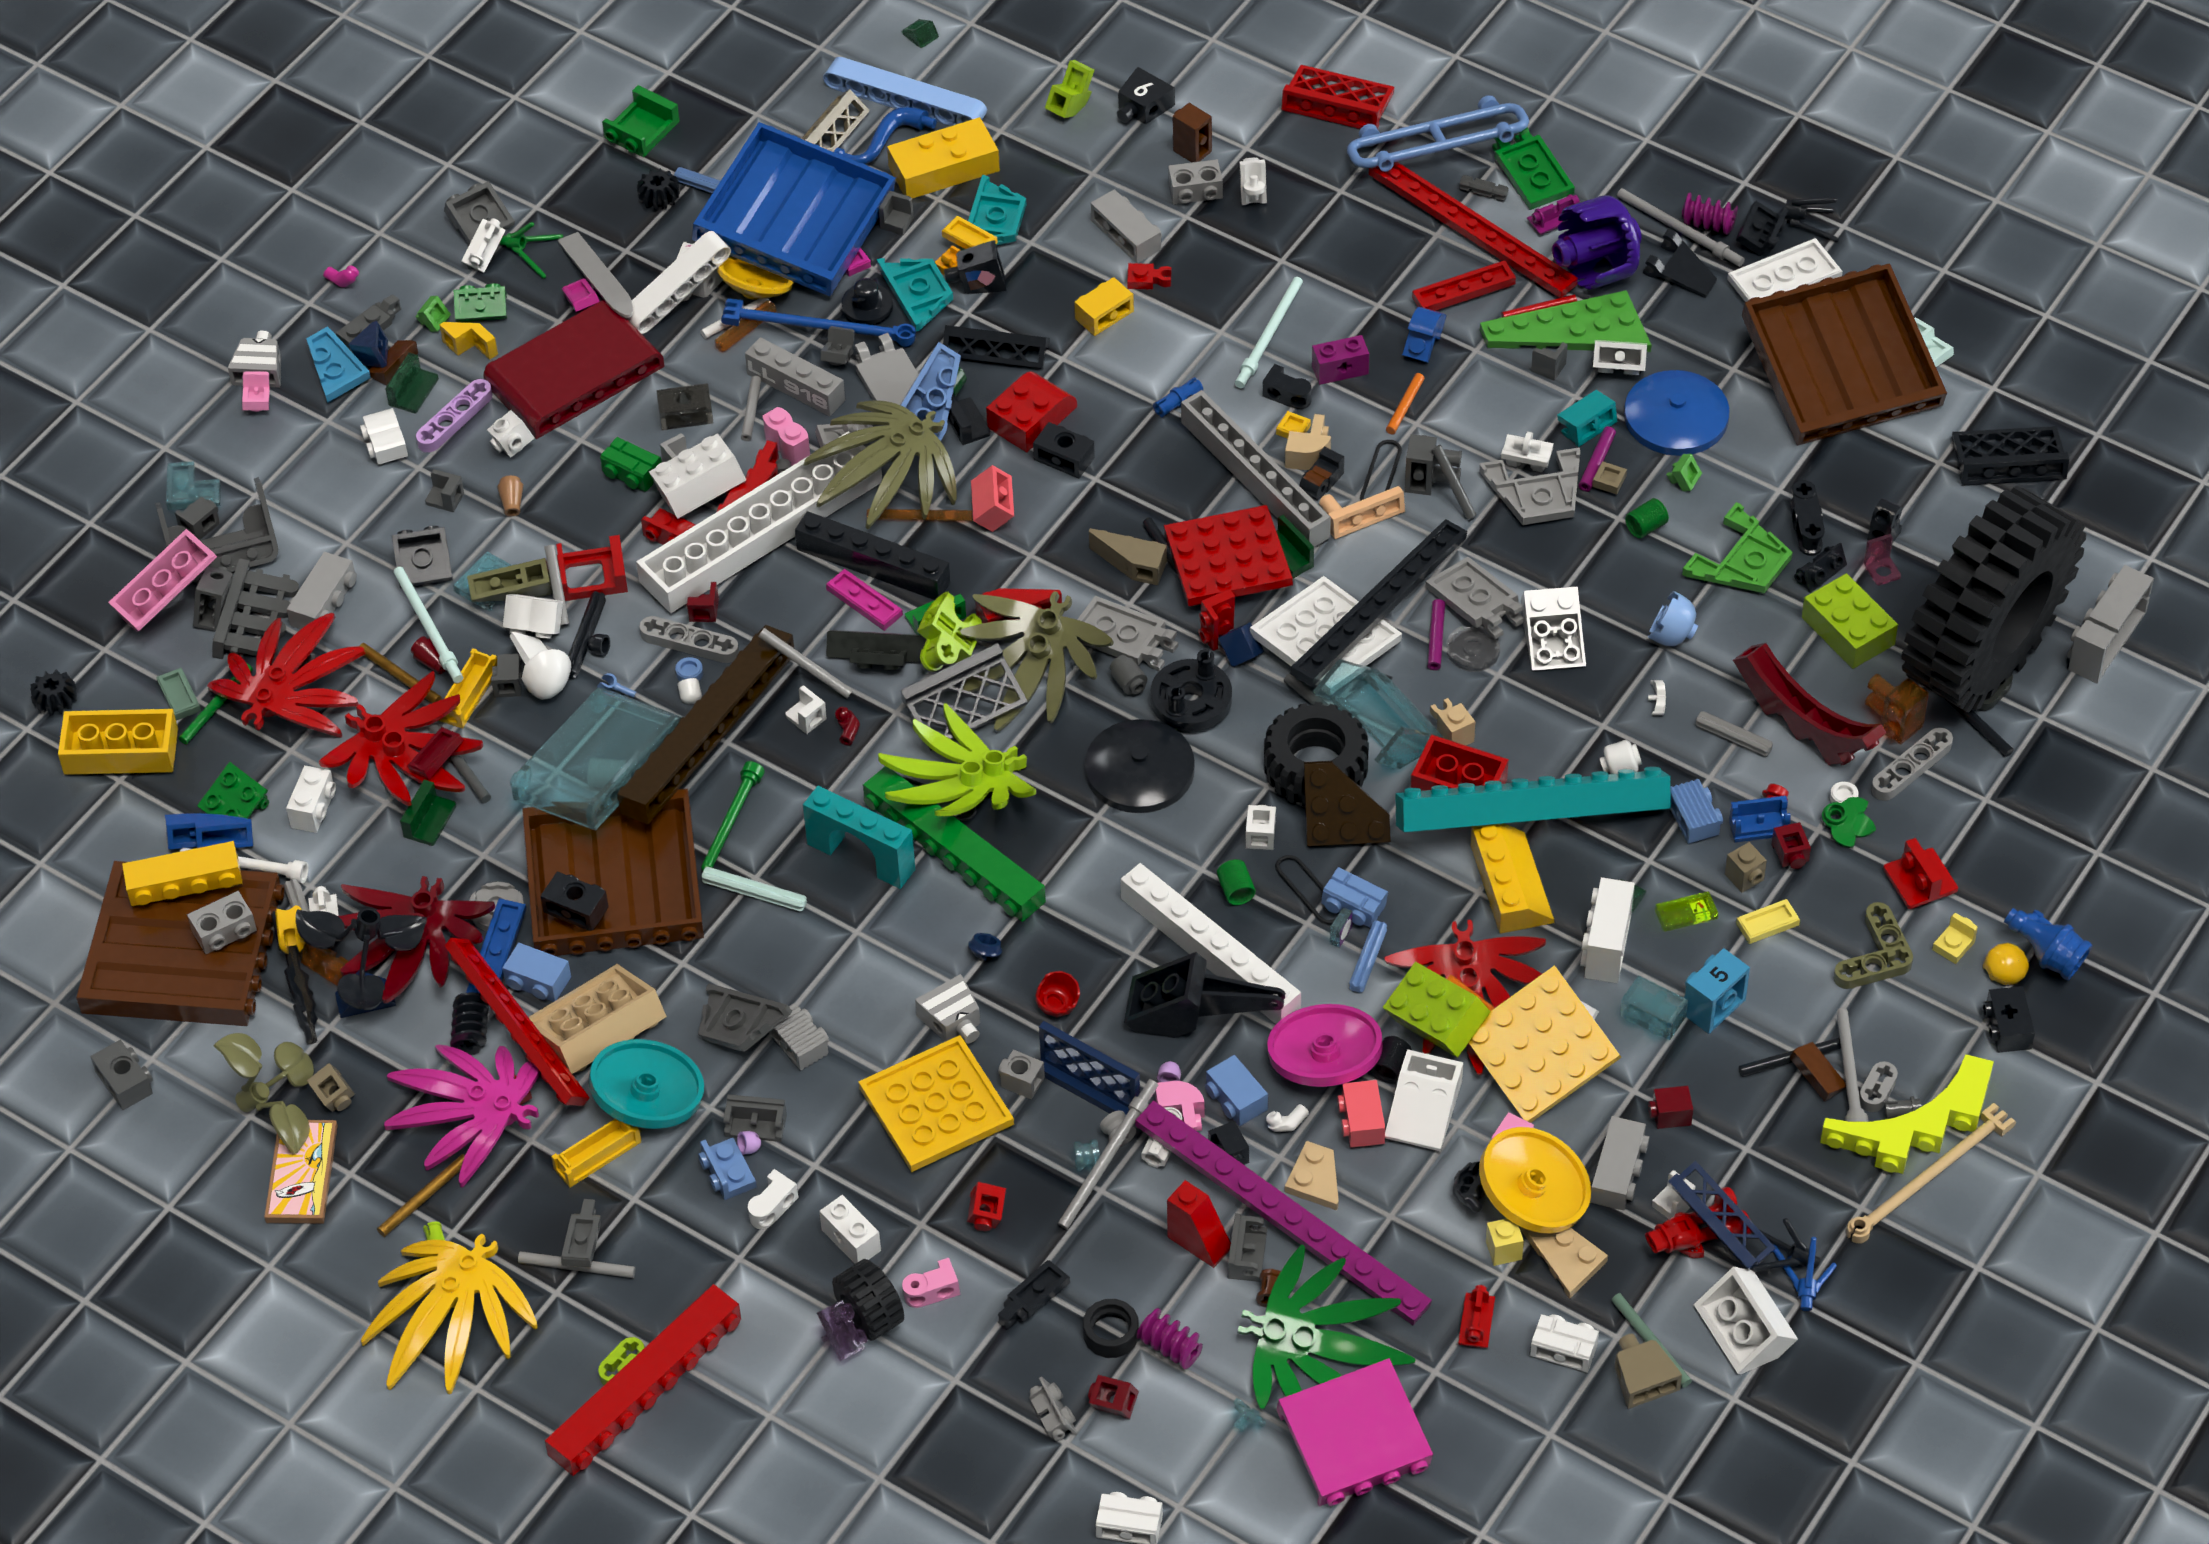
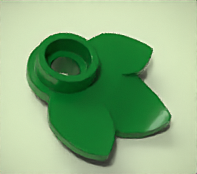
(1852, 821)

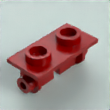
(1477, 1318)

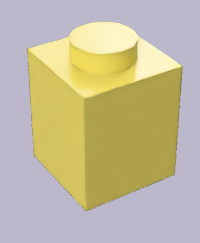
(1504, 1241)

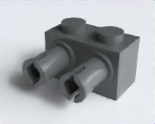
(1423, 467)

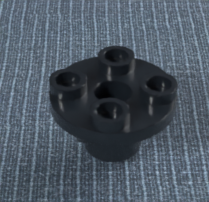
(867, 302)

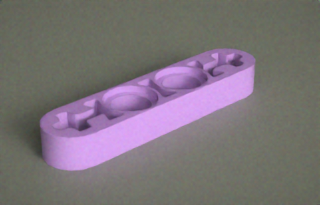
(450, 413)

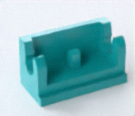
(1588, 417)

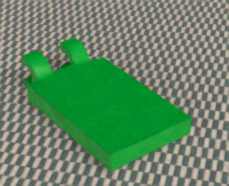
(1532, 169)

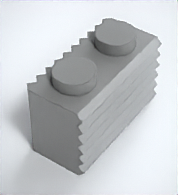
(801, 1038)

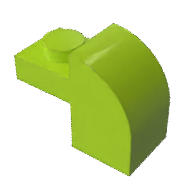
(1073, 93)

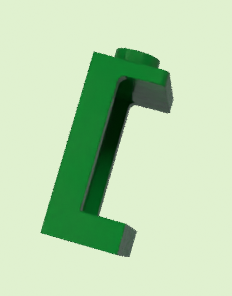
(642, 122)

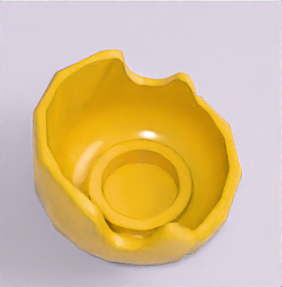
(2006, 964)

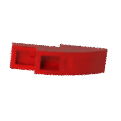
(762, 472)

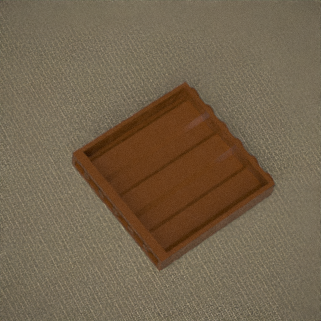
(1843, 353)
(641, 867)
(154, 968)

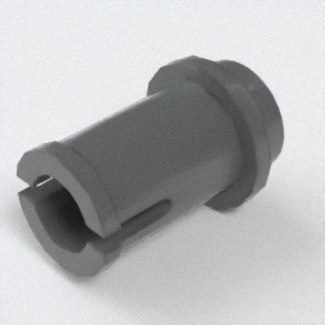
(1901, 1107)

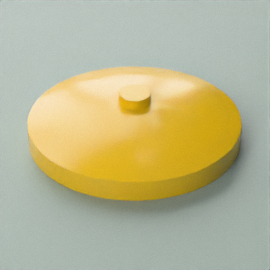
(1535, 1180)

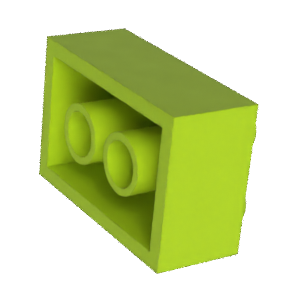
(1849, 621)
(1436, 1009)

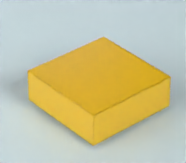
(1294, 423)

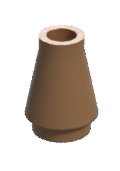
(510, 492)

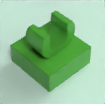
(433, 313)
(1685, 472)

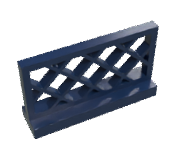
(1078, 1078)

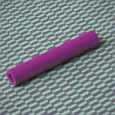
(1597, 457)
(1436, 634)

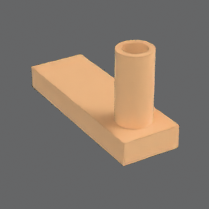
(1362, 513)

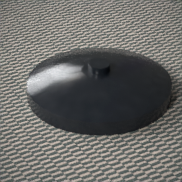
(1139, 766)

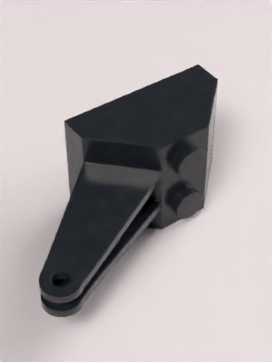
(1177, 993)

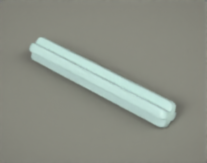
(754, 889)

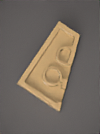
(1569, 1256)

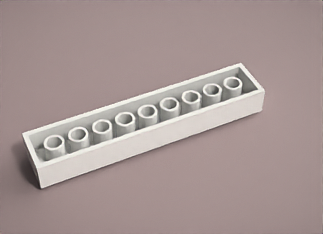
(745, 530)

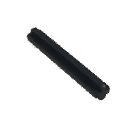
(585, 632)

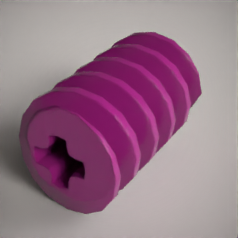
(1709, 215)
(1169, 1340)

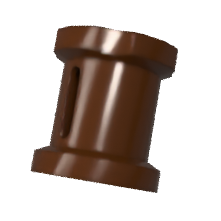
(1266, 1285)

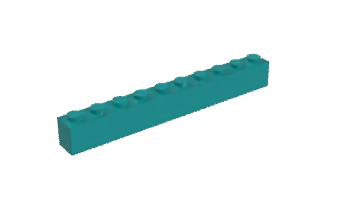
(1532, 800)

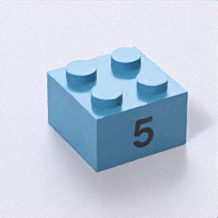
(1716, 990)

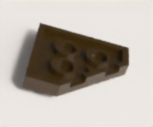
(1340, 809)

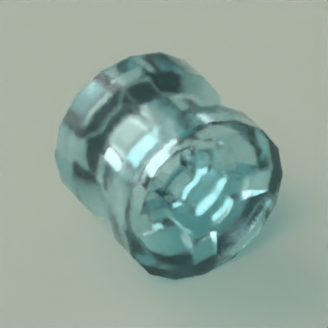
(1086, 1153)

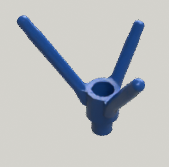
(1807, 1287)

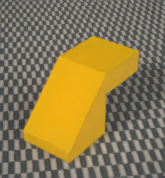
(463, 336)

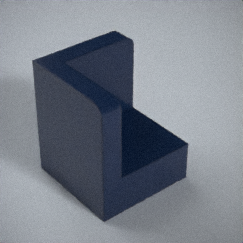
(1240, 645)

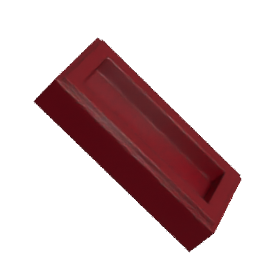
(435, 753)

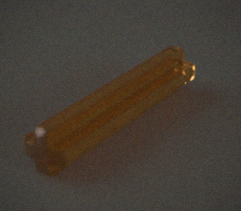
(745, 326)

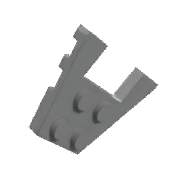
(1540, 496)

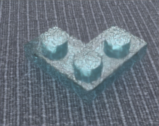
(183, 488)

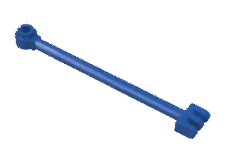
(734, 311)

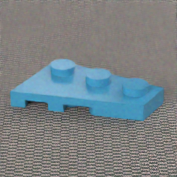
(335, 364)

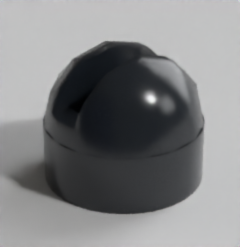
(599, 644)

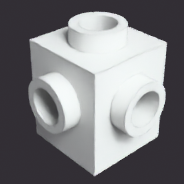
(509, 434)

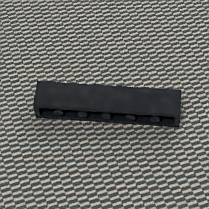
(872, 556)

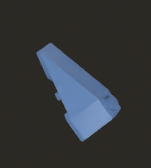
(934, 386)

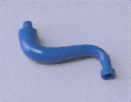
(902, 116)

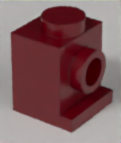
(1792, 850)
(1104, 1388)

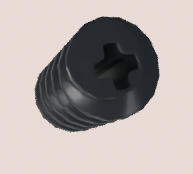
(469, 1023)

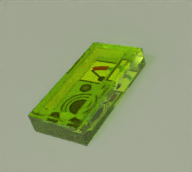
(1686, 911)

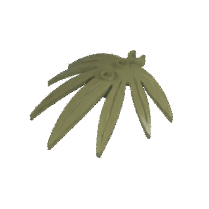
(901, 440)
(1044, 640)

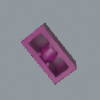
(1340, 359)

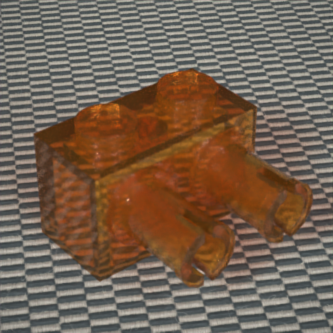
(1900, 706)

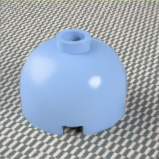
(1674, 621)

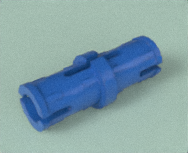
(1176, 396)

